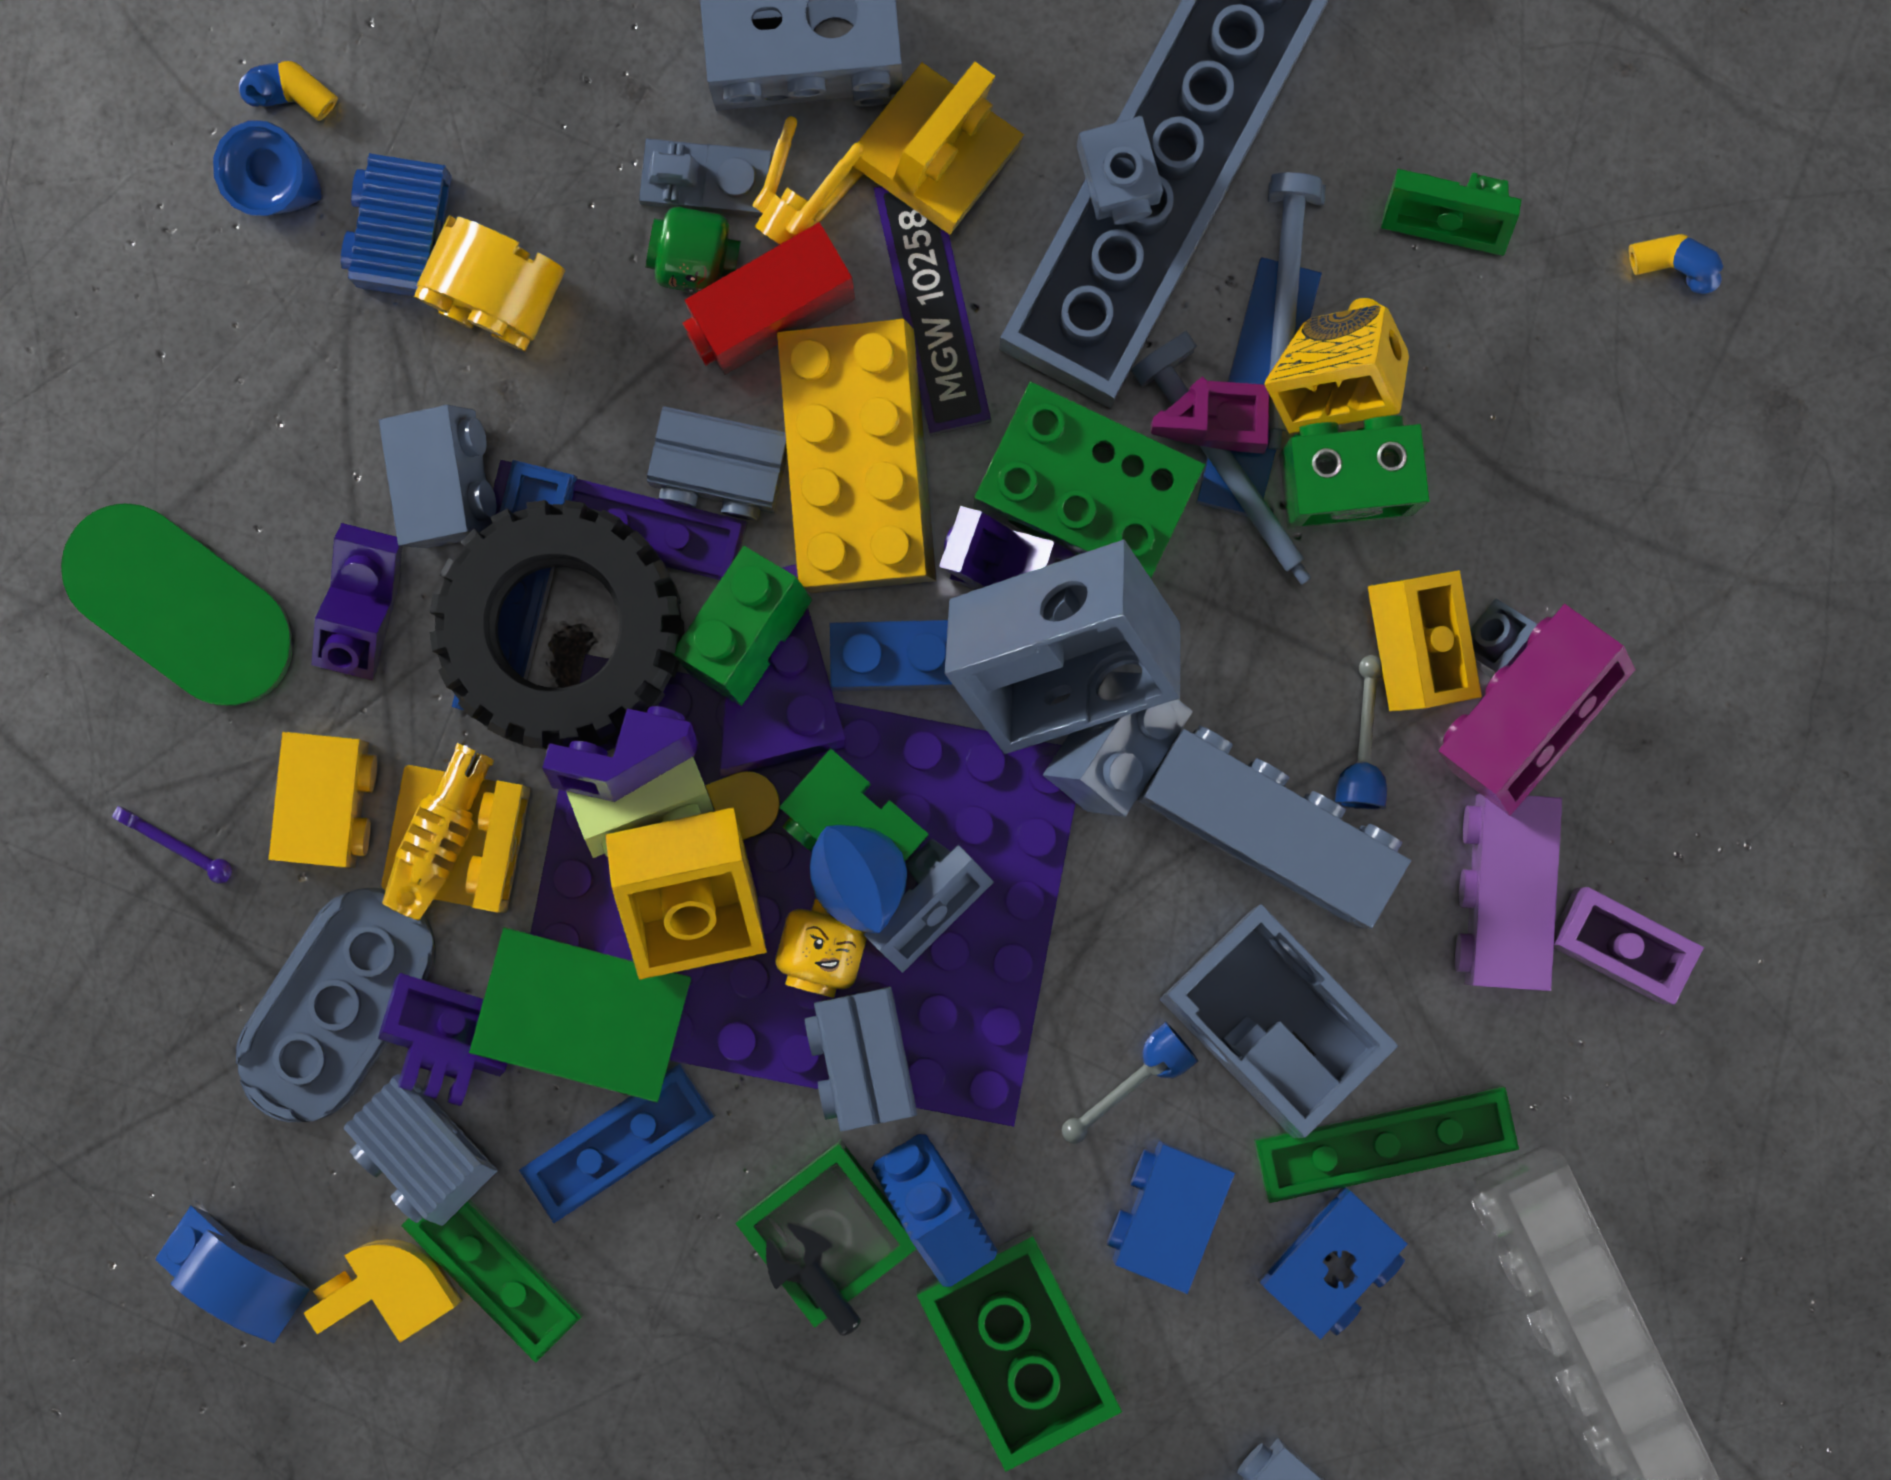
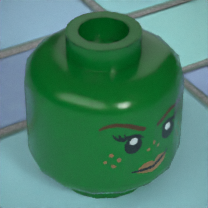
(691, 249)

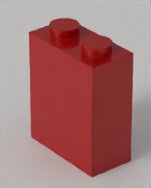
(769, 295)

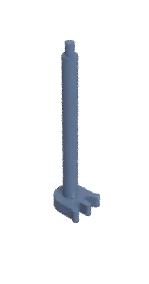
(1294, 191)
(1160, 368)

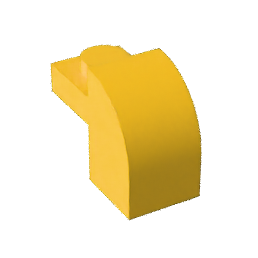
(400, 1281)

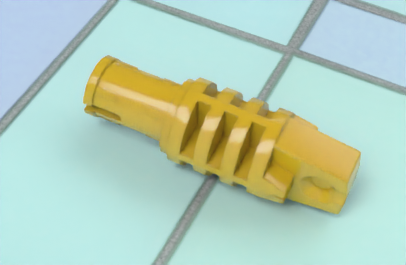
(436, 835)

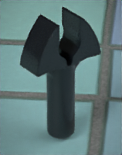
(812, 1276)

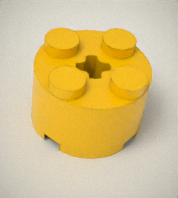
(488, 282)

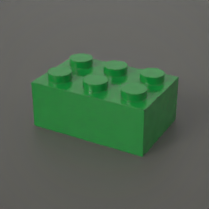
(1019, 1353)

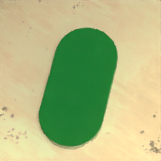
(177, 605)

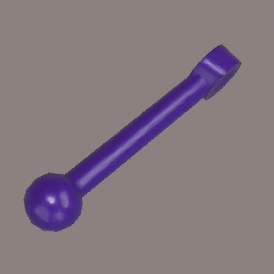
(218, 870)

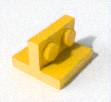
(939, 144)

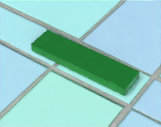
(1387, 1144)

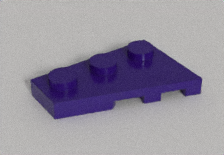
(787, 711)

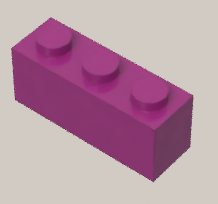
(1536, 708)

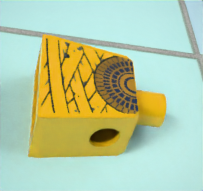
(1341, 368)

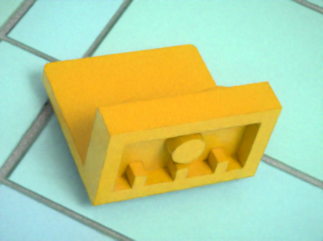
(490, 854)

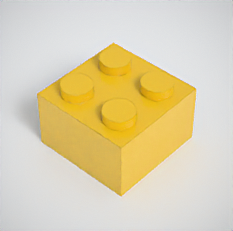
(685, 893)

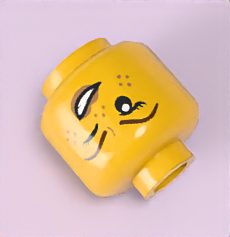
(819, 951)

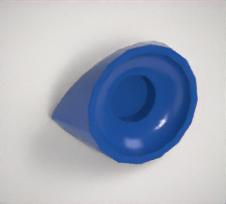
(264, 170)
(858, 876)

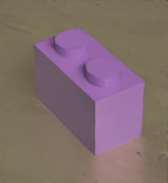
(1625, 945)

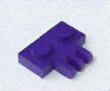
(438, 1032)

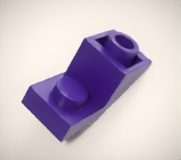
(358, 603)
(645, 750)

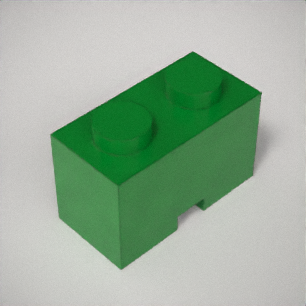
(742, 625)
(836, 796)

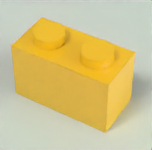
(1424, 641)
(321, 800)

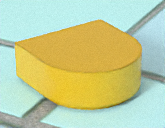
(752, 797)

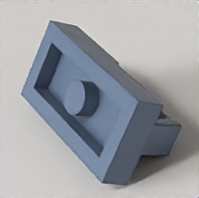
(703, 176)
(944, 890)

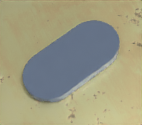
(325, 1009)

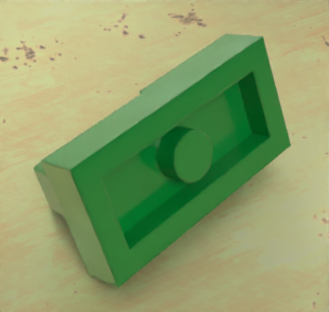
(1444, 211)

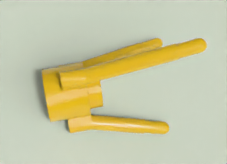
(792, 213)

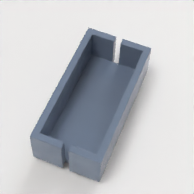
(1274, 829)

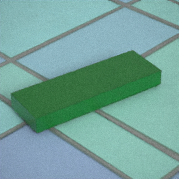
(498, 1278)

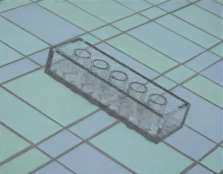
(1589, 1321)

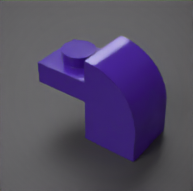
(987, 552)

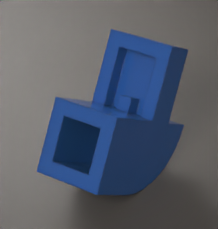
(229, 1277)

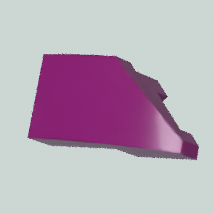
(1218, 417)

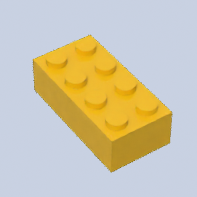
(856, 456)

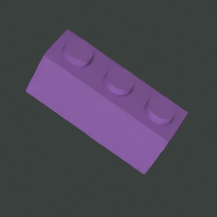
(1510, 894)

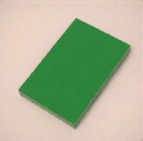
(579, 1015)

